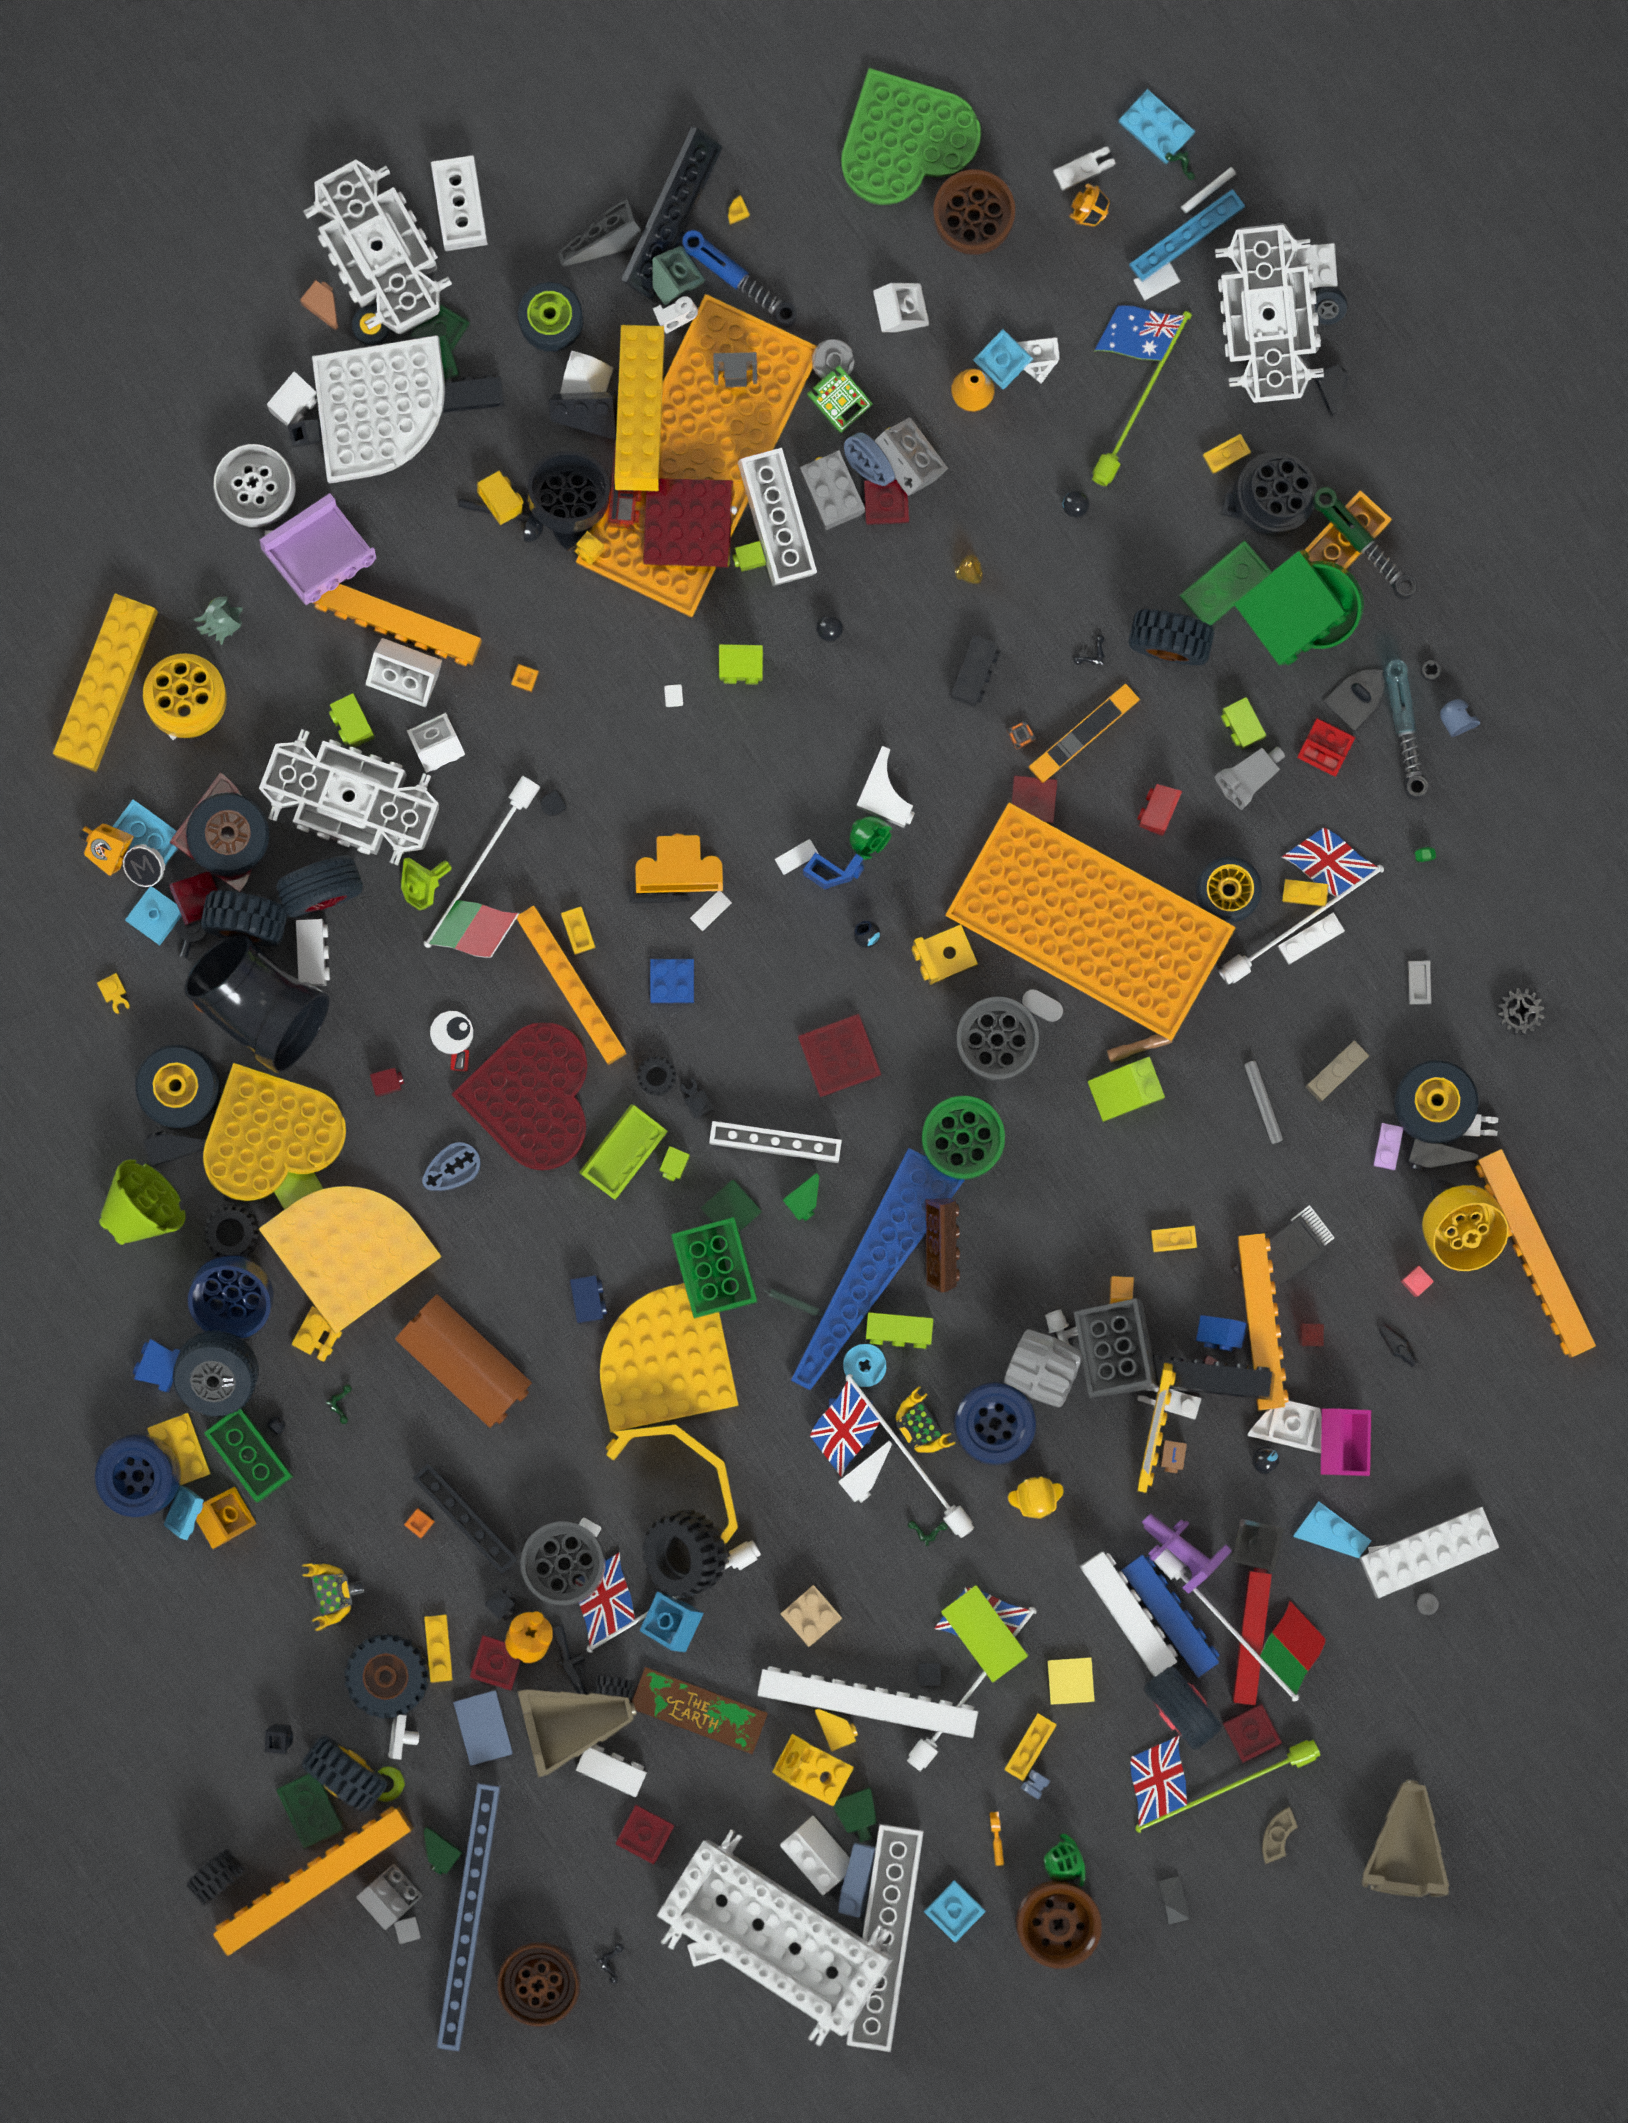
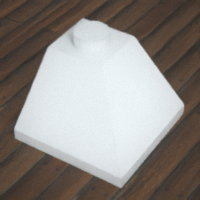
(585, 374)

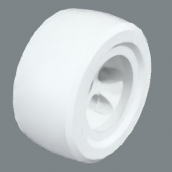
(275, 502)

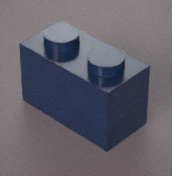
(587, 1299)

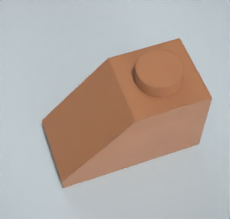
(321, 303)

